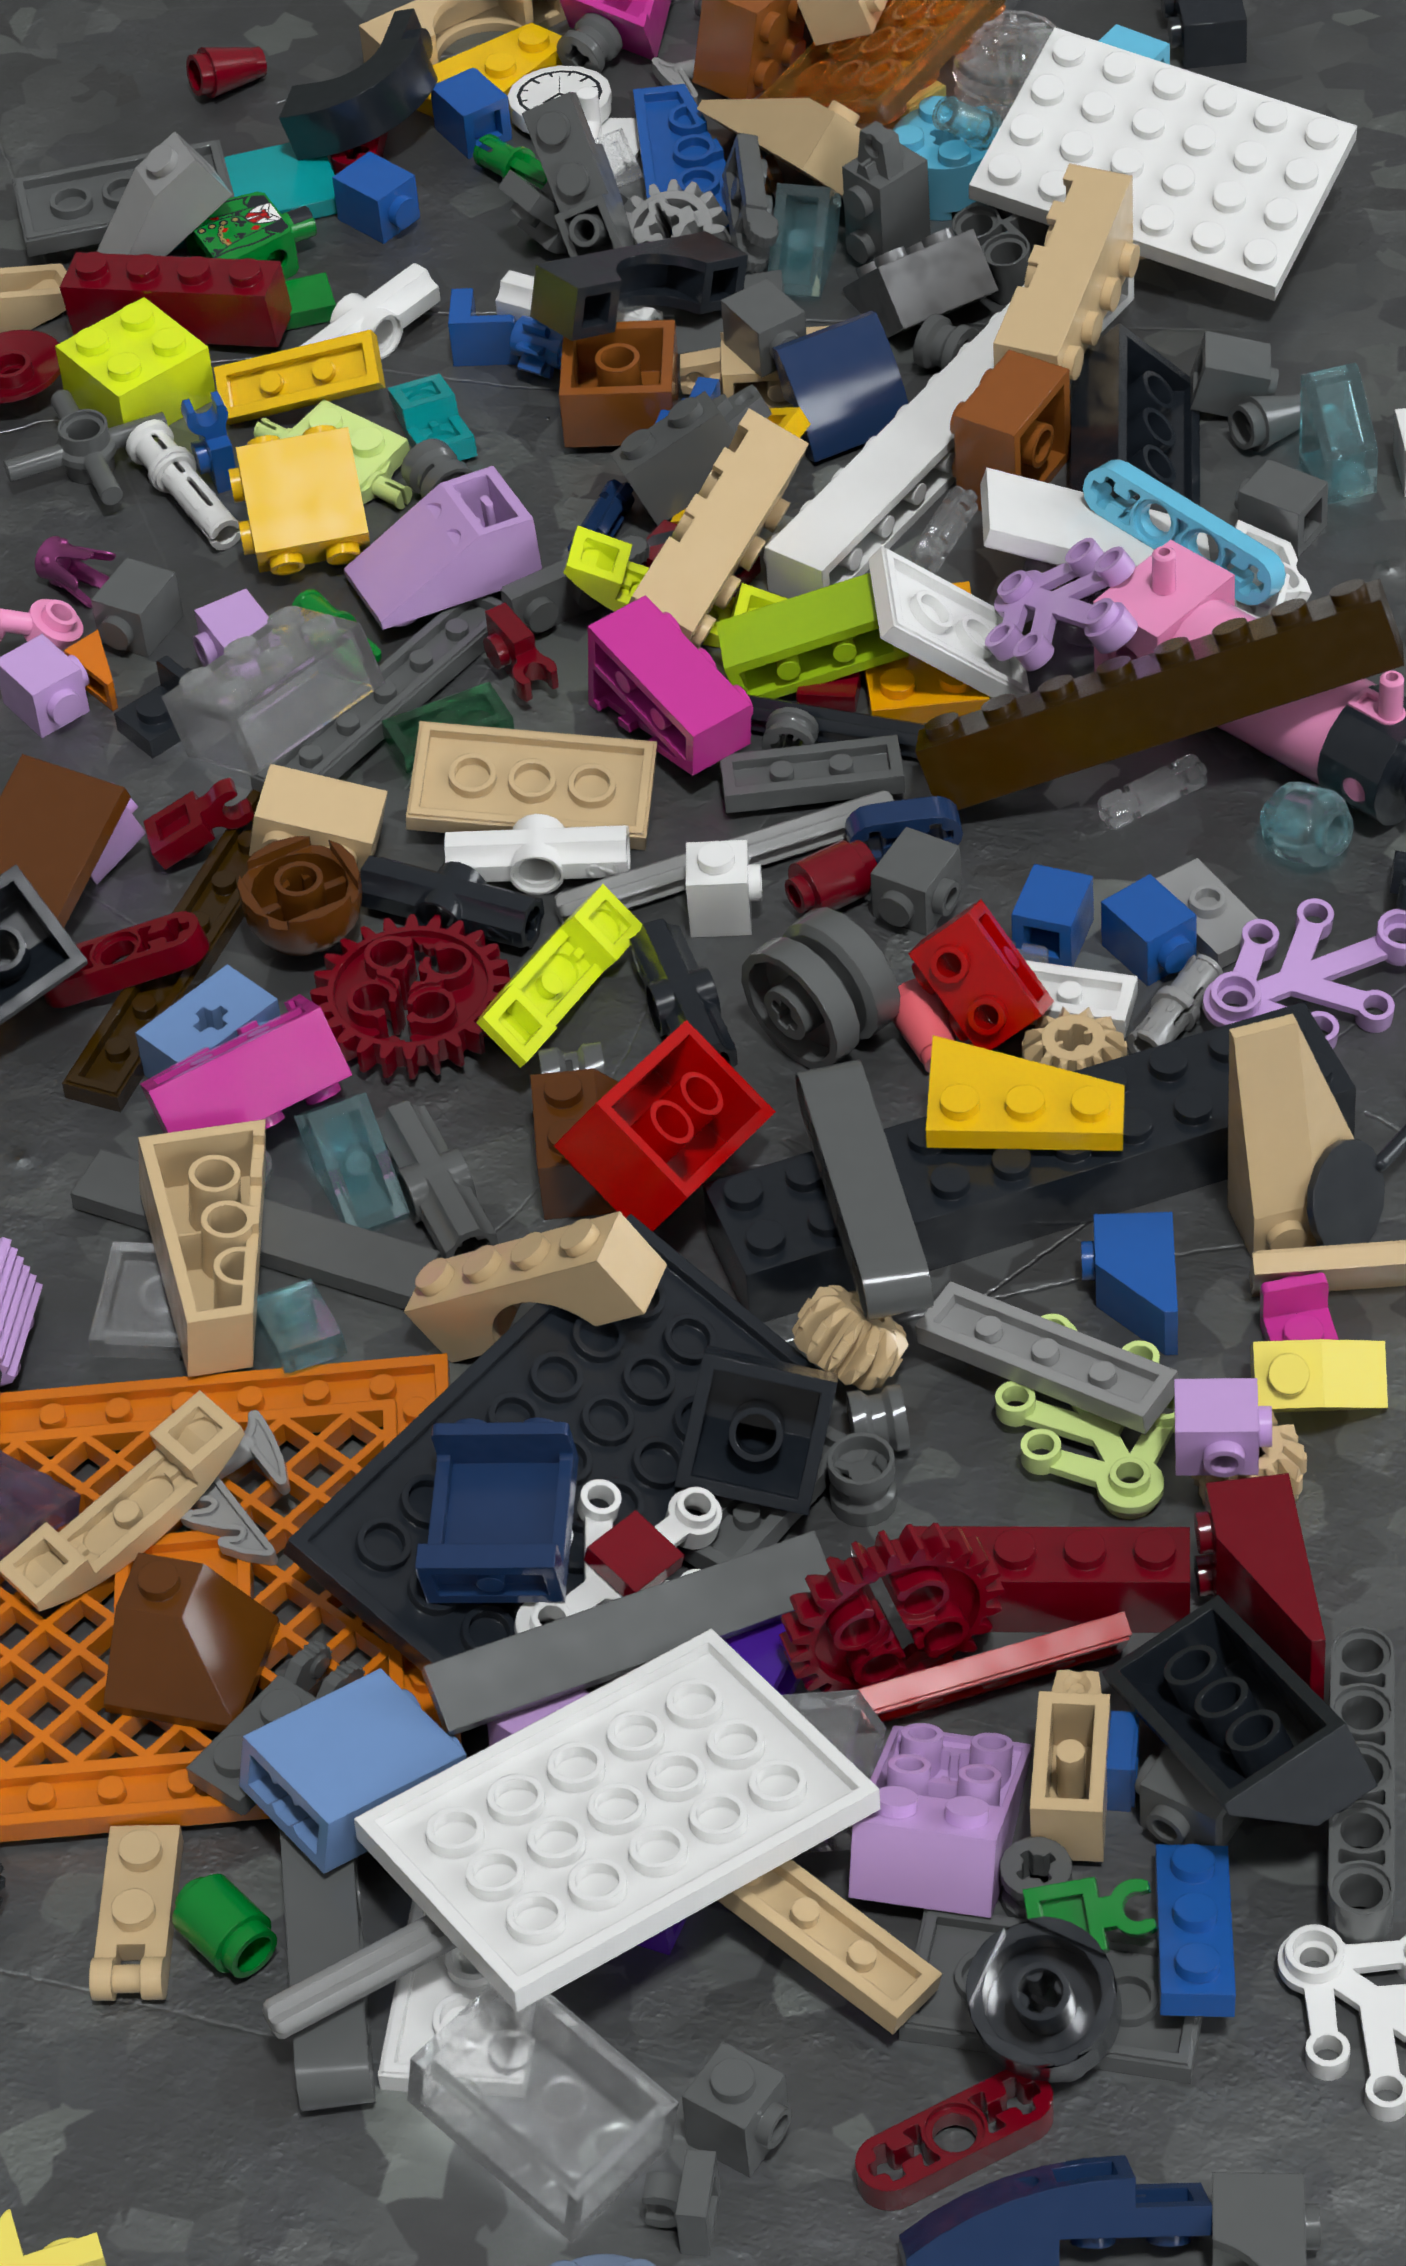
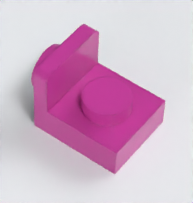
(1296, 1309)

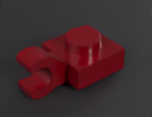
(513, 648)
(189, 822)

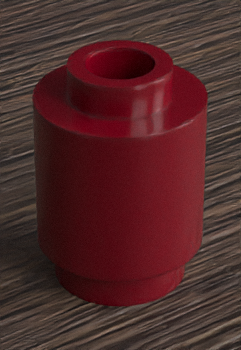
(830, 877)

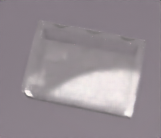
(273, 689)
(543, 2105)

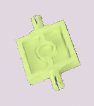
(374, 448)

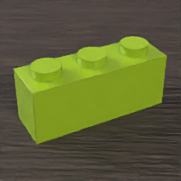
(805, 640)

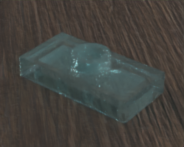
(299, 1326)

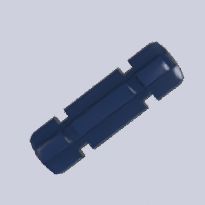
(609, 508)

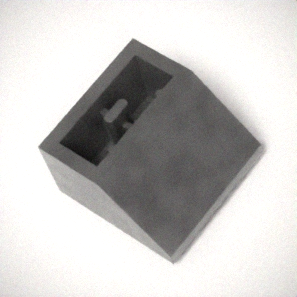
(922, 280)

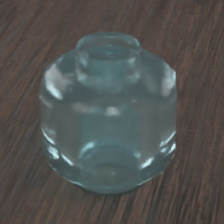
(1306, 824)

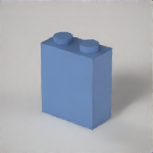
(340, 1761)

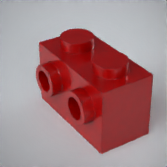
(979, 978)

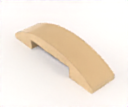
(132, 1513)

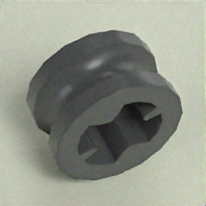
(789, 721)

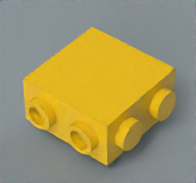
(300, 500)

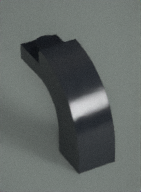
(367, 101)

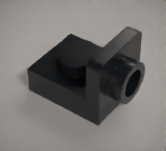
(147, 718)

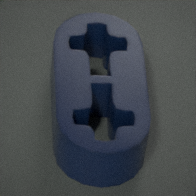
(894, 816)

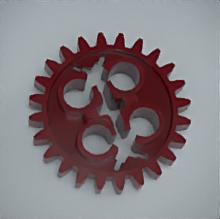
(379, 982)
(938, 1586)

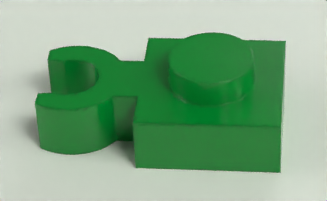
(1081, 1904)

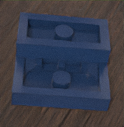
(842, 383)

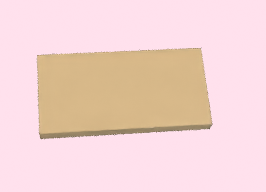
(498, 775)

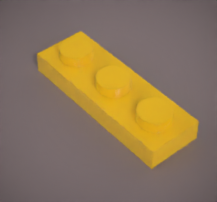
(300, 376)

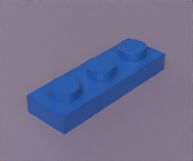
(1194, 1931)

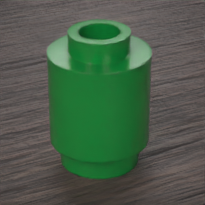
(224, 1925)

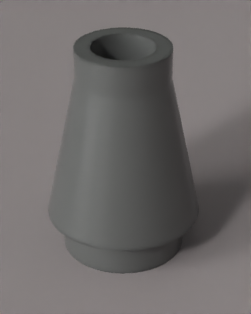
(1264, 420)

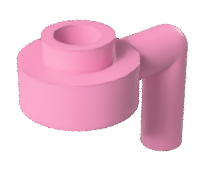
(46, 617)

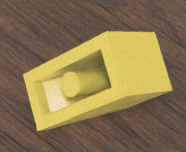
(1320, 1374)

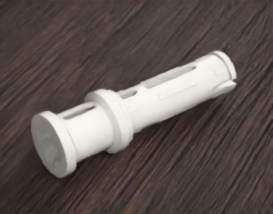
(174, 472)

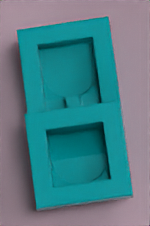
(430, 411)

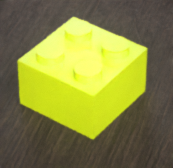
(136, 366)

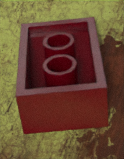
(1262, 1568)

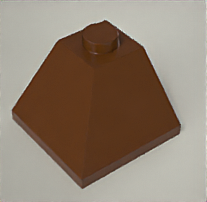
(185, 1645)

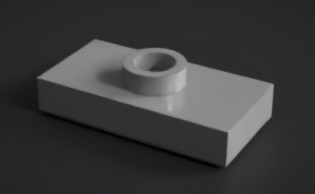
(1217, 910)

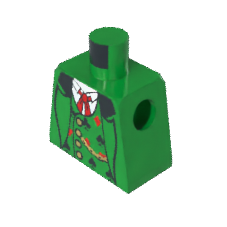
(253, 229)

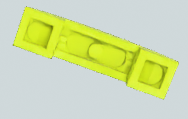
(603, 572)
(558, 975)

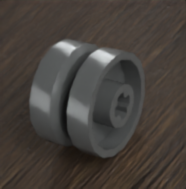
(820, 988)

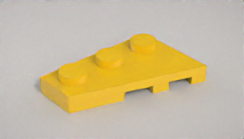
(503, 58)
(1017, 1103)

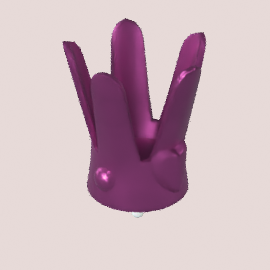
(63, 566)

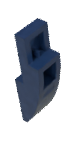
(1030, 2211)

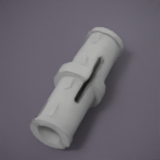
(1175, 1006)

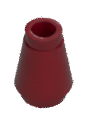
(223, 69)

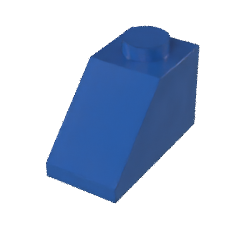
(1135, 1274)

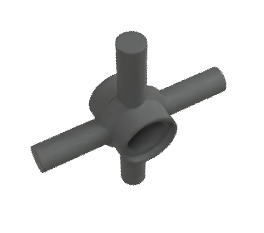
(83, 446)

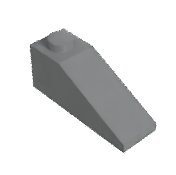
(164, 201)

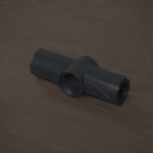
(455, 895)
(678, 987)

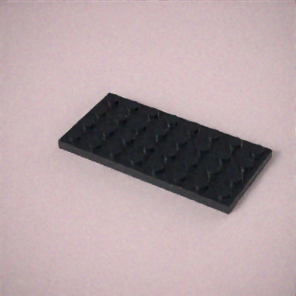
(628, 1409)

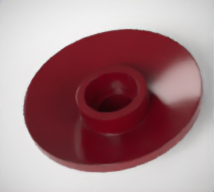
(26, 364)

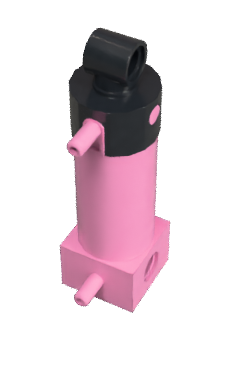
(1337, 738)

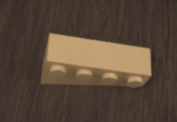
(1075, 272)
(724, 526)
(206, 1229)

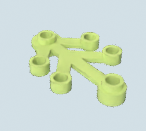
(1116, 1462)

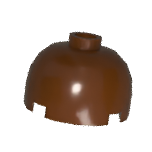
(301, 895)

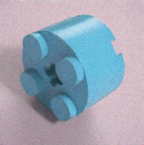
(948, 158)

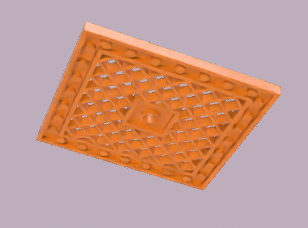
(93, 1421)

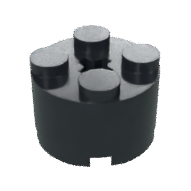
(1027, 1961)

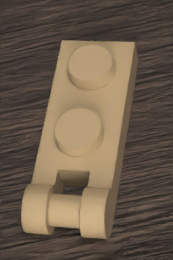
(137, 1912)

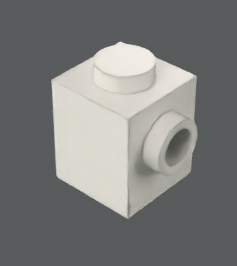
(721, 888)

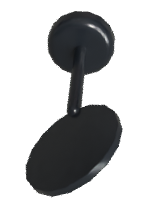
(1349, 1190)

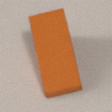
(93, 658)

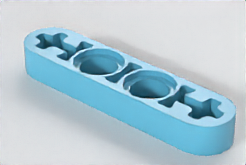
(1186, 523)

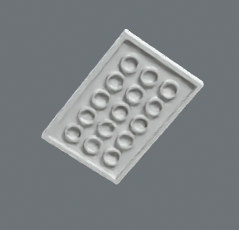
(1216, 169)
(615, 1817)

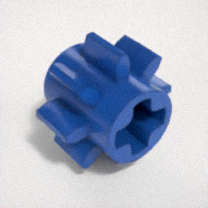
(537, 346)

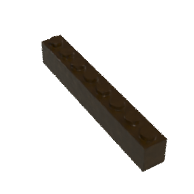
(1161, 695)

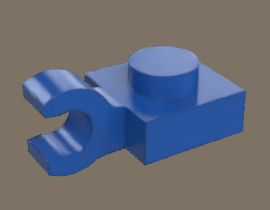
(213, 449)

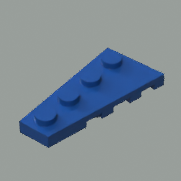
(677, 142)

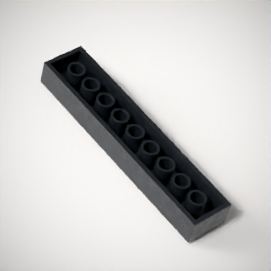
(783, 1243)

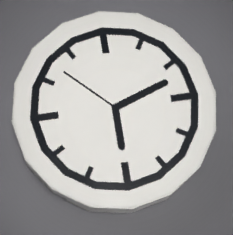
(551, 83)

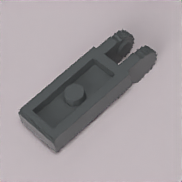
(747, 204)
(552, 598)
(219, 1764)

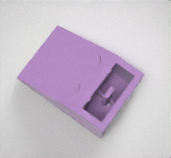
(447, 550)
(940, 1820)

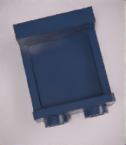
(500, 1512)

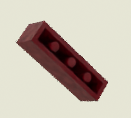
(209, 297)
(1085, 1574)

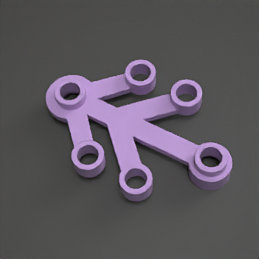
(1028, 597)
(1307, 977)

